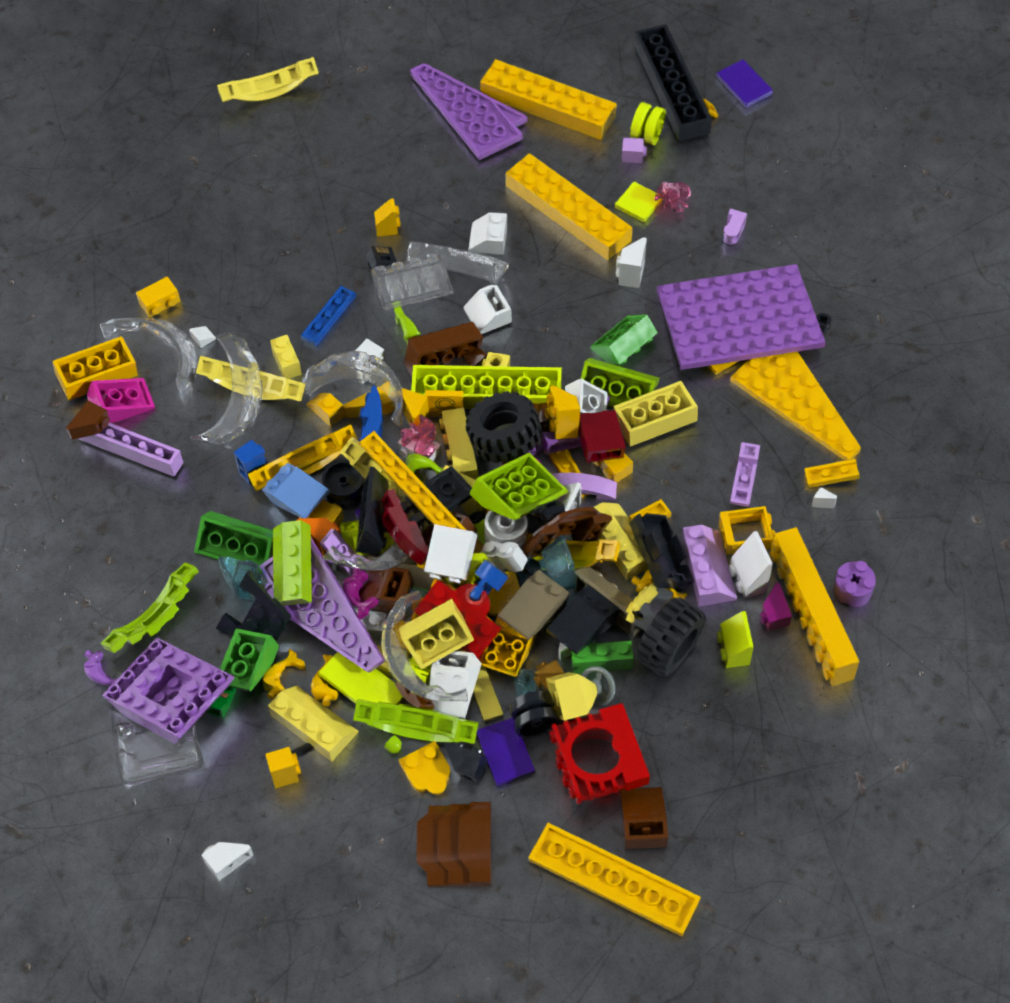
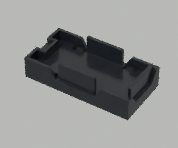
(661, 551)

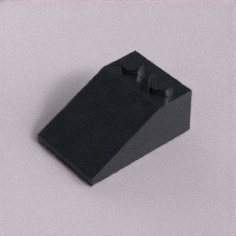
(583, 620)

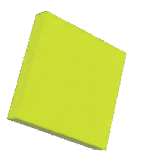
(638, 202)

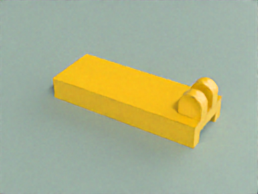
(832, 473)

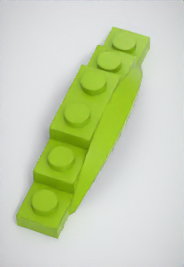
(157, 614)
(415, 722)

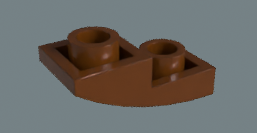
(414, 699)

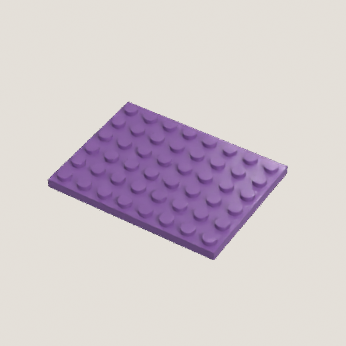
(740, 317)

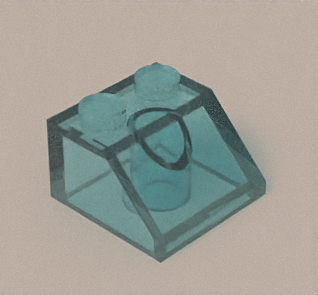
(558, 563)

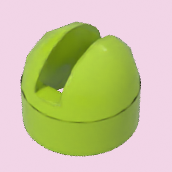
(393, 744)

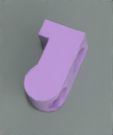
(735, 224)

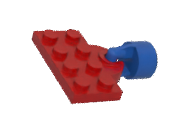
(472, 603)

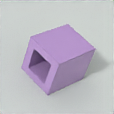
(633, 150)

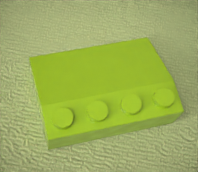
(517, 487)

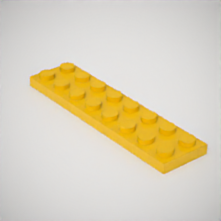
(614, 879)

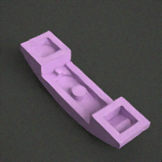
(745, 474)
(590, 484)

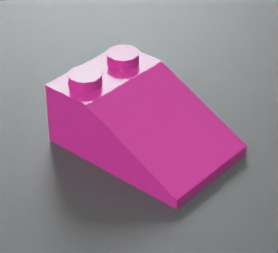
(121, 397)

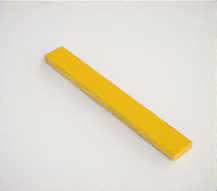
(408, 482)

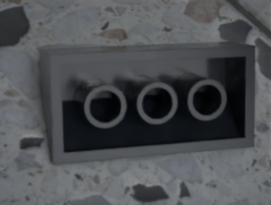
(371, 528)

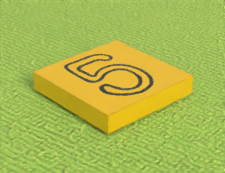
(443, 400)

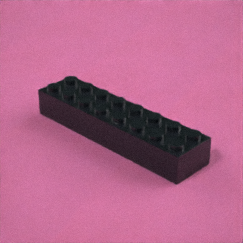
(672, 82)

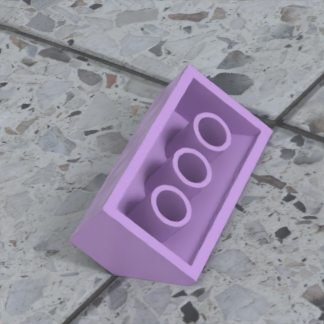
(708, 565)

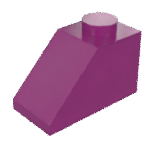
(775, 610)

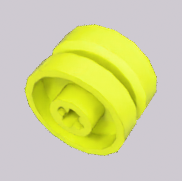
(648, 123)

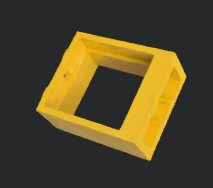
(742, 516)

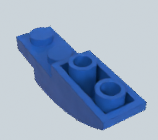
(371, 414)

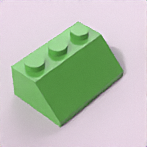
(625, 339)

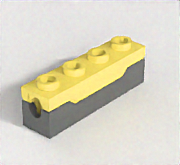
(647, 605)

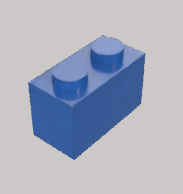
(249, 458)

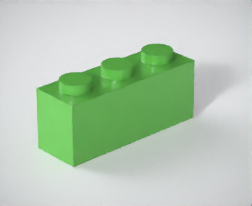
(608, 655)

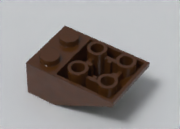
(386, 587)
(644, 818)

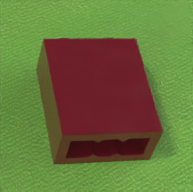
(601, 436)

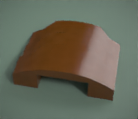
(582, 524)
(455, 845)

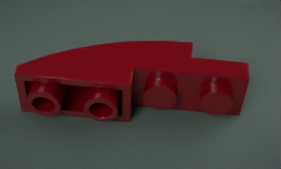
(404, 533)

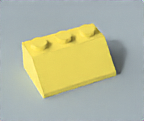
(436, 634)

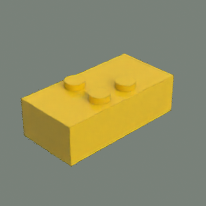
(101, 362)

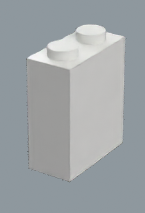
(450, 553)

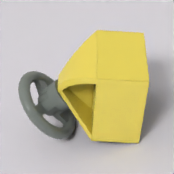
(576, 694)

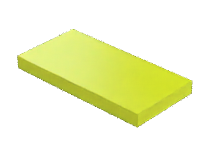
(358, 683)

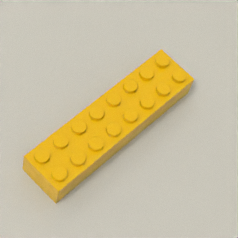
(548, 99)
(569, 206)
(814, 607)

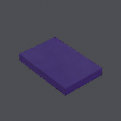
(744, 83)
(505, 752)

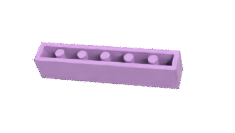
(137, 448)

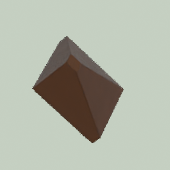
(475, 357)

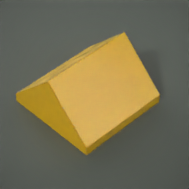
(414, 406)

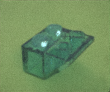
(233, 573)

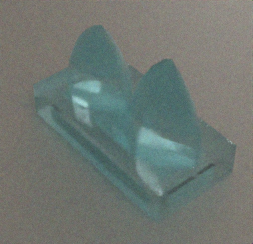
(524, 682)

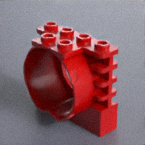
(608, 725)

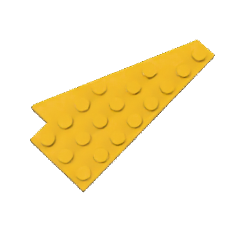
(793, 393)

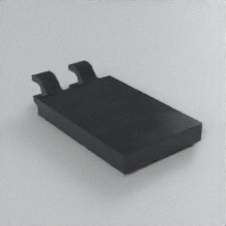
(447, 488)

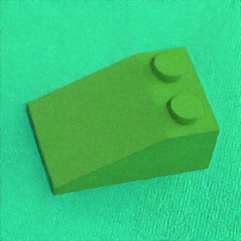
(249, 658)

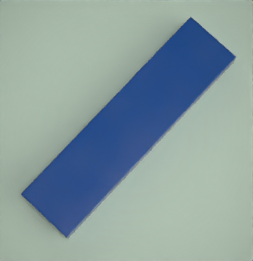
(328, 316)

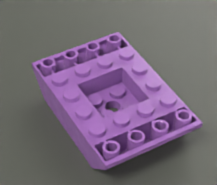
(167, 690)

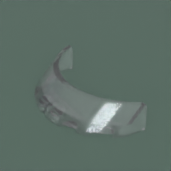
(462, 261)
(184, 346)
(357, 366)
(244, 396)
(389, 559)
(396, 656)

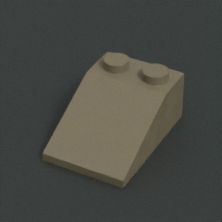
(534, 605)

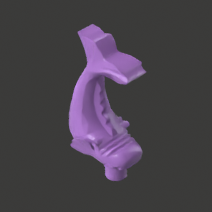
(93, 668)

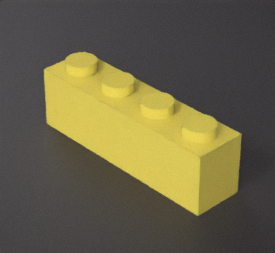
(459, 446)

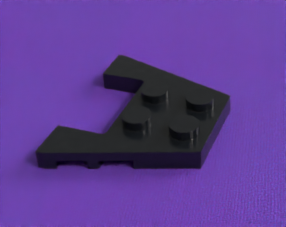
(265, 615)

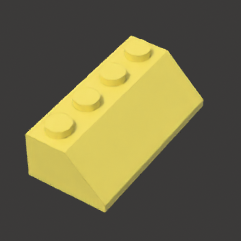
(656, 413)
(630, 559)
(311, 721)

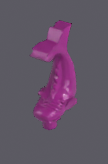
(351, 589)

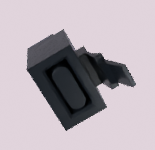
(380, 257)

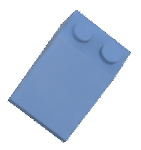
(295, 491)

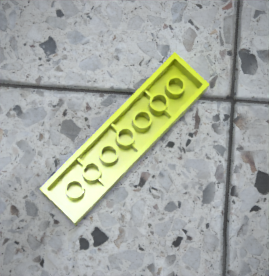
(486, 380)

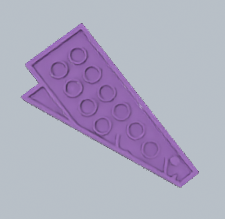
(477, 118)
(330, 614)

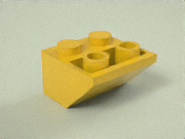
(562, 413)

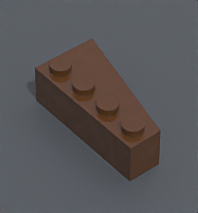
(442, 345)

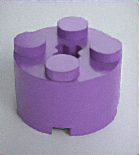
(854, 583)

